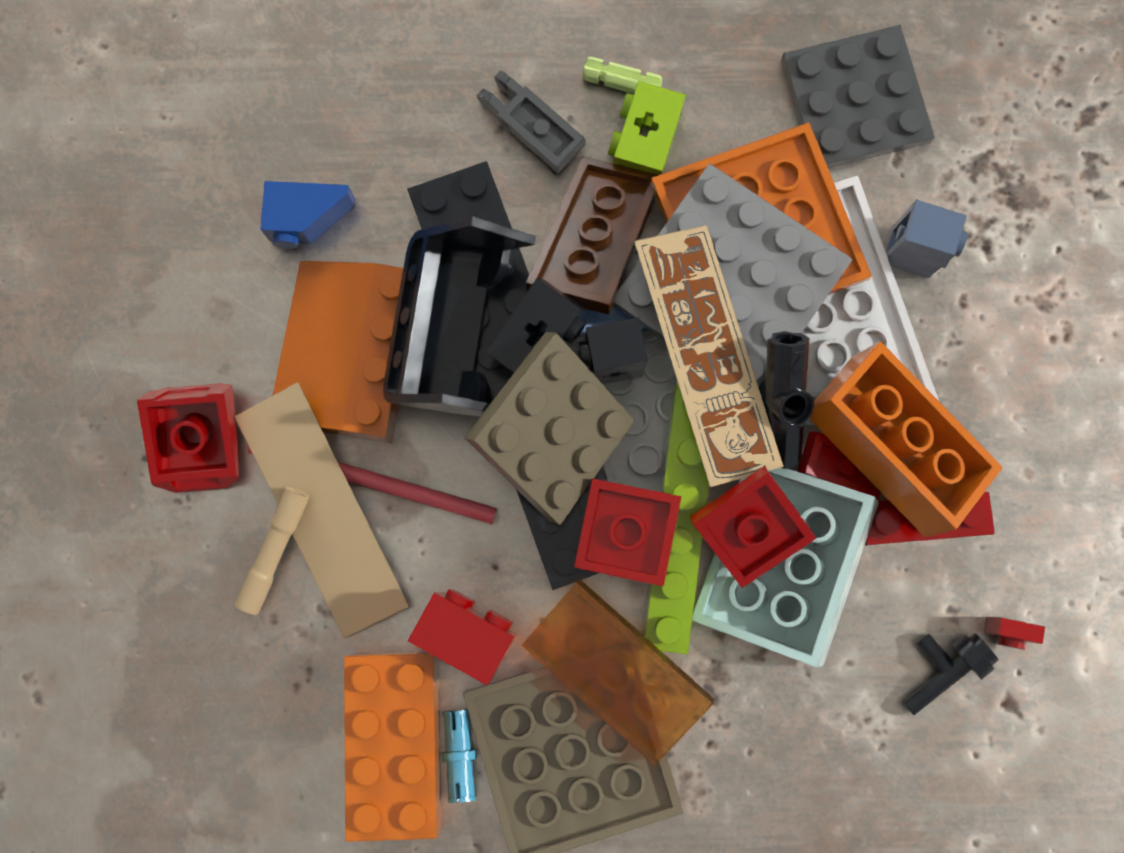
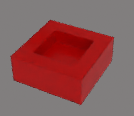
(1013, 632)

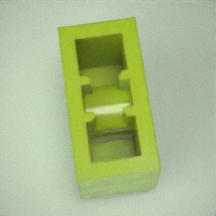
(650, 109)

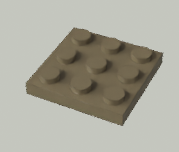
(551, 428)

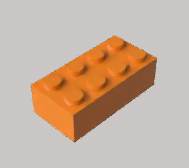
(904, 441)
(392, 746)

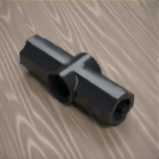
(785, 393)

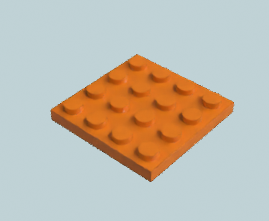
(788, 175)

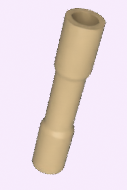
(262, 573)

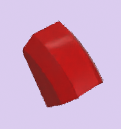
(190, 437)

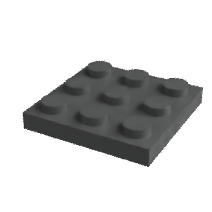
(859, 96)

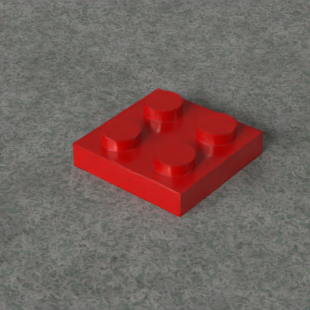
(752, 527)
(628, 532)

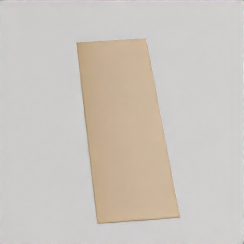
(332, 527)

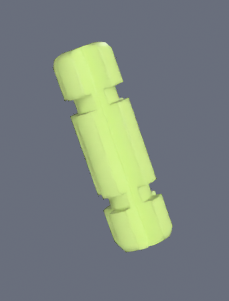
(617, 75)

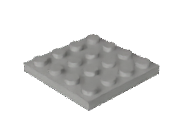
(767, 259)

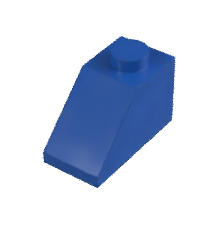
(302, 210)

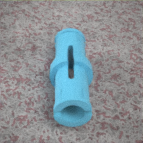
(459, 756)

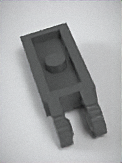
(533, 122)

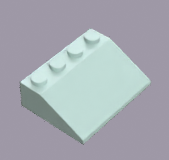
(801, 598)

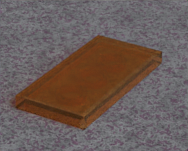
(618, 672)

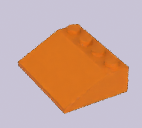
(341, 345)

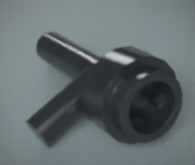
(973, 655)

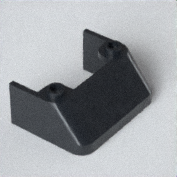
(443, 313)

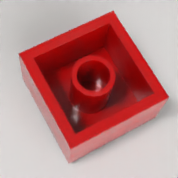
(463, 635)

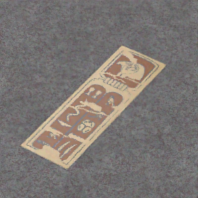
(708, 355)

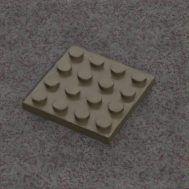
(561, 768)

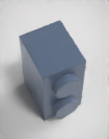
(926, 239)

